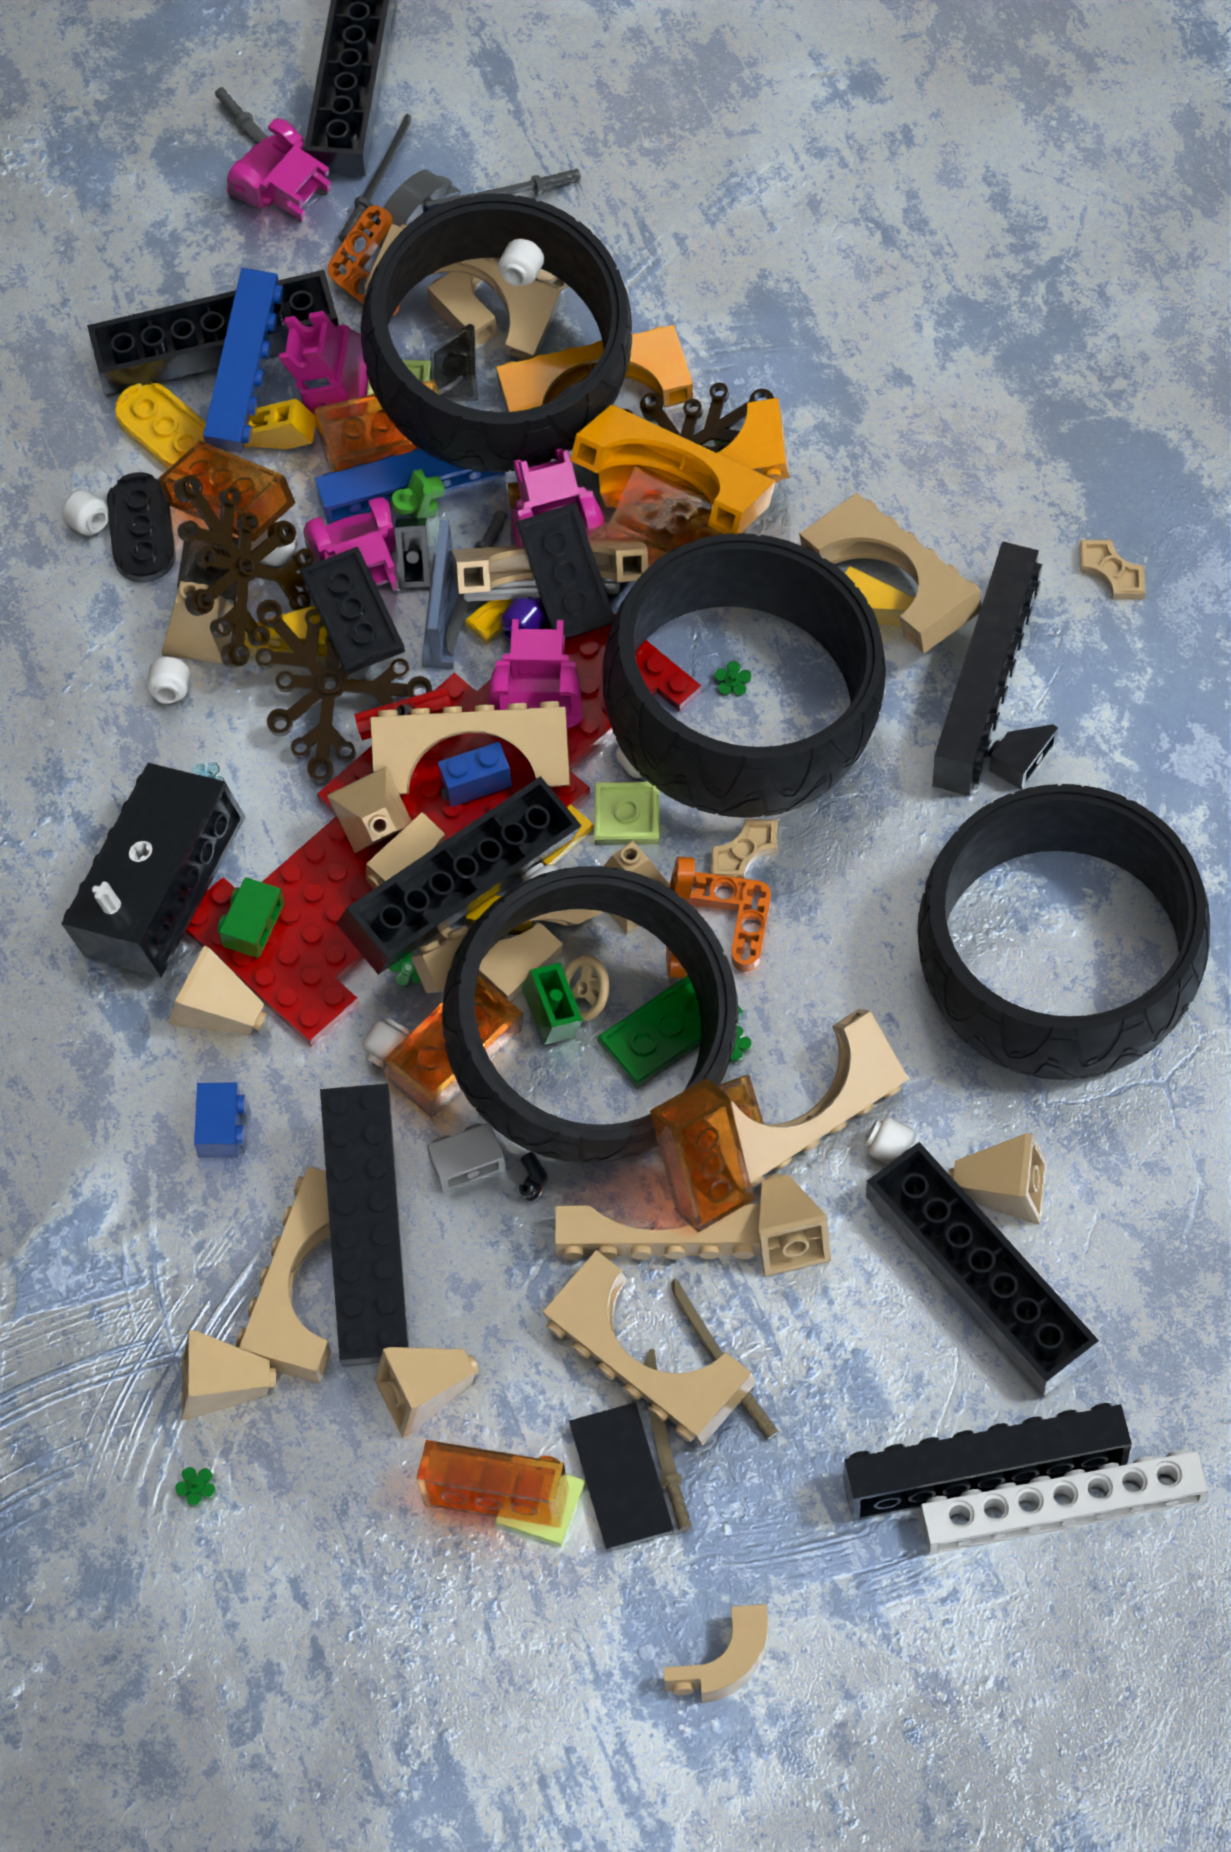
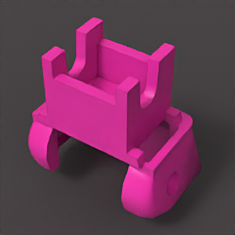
(278, 172)
(325, 353)
(549, 488)
(369, 532)
(538, 673)

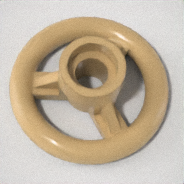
(591, 987)

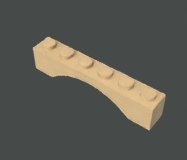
(436, 957)
(585, 1230)

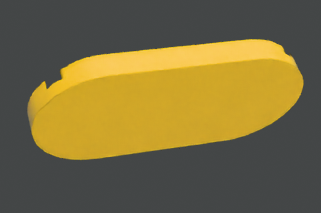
(159, 422)

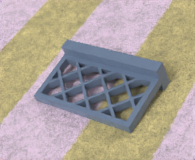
(441, 603)

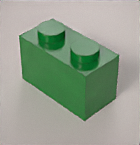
(251, 917)
(552, 1003)

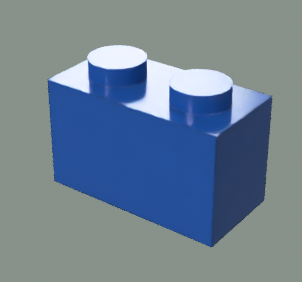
(475, 774)
(218, 1120)

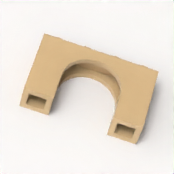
(458, 306)

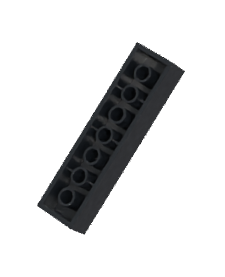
(349, 84)
(192, 334)
(987, 669)
(458, 875)
(364, 1222)
(982, 1269)
(910, 1475)

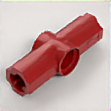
(434, 700)

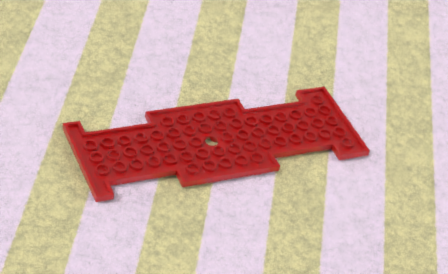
(323, 877)

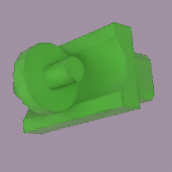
(419, 496)

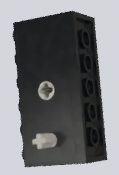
(153, 869)

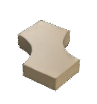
(1122, 577)
(755, 841)

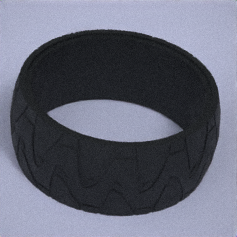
(482, 229)
(760, 576)
(1085, 823)
(612, 892)

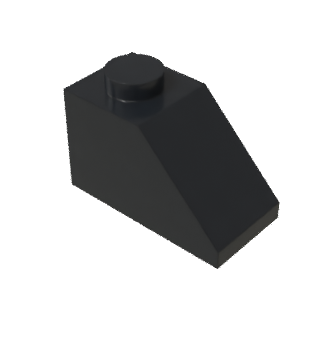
(413, 552)
(1021, 753)

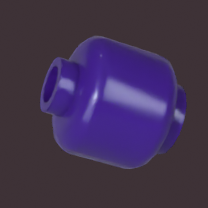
(528, 612)

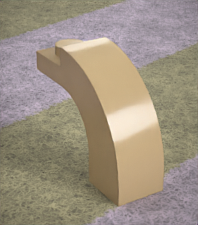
(734, 1666)

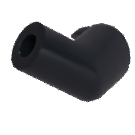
(536, 1178)

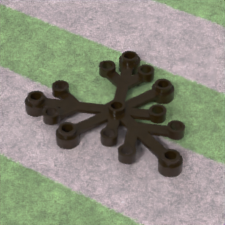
(714, 428)
(220, 534)
(306, 656)

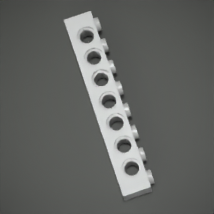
(1050, 1516)

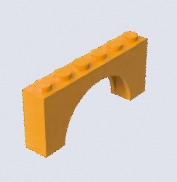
(654, 361)
(623, 438)
(757, 446)

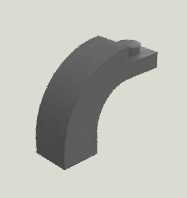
(409, 199)

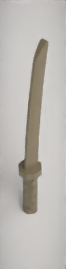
(748, 1401)
(671, 1479)

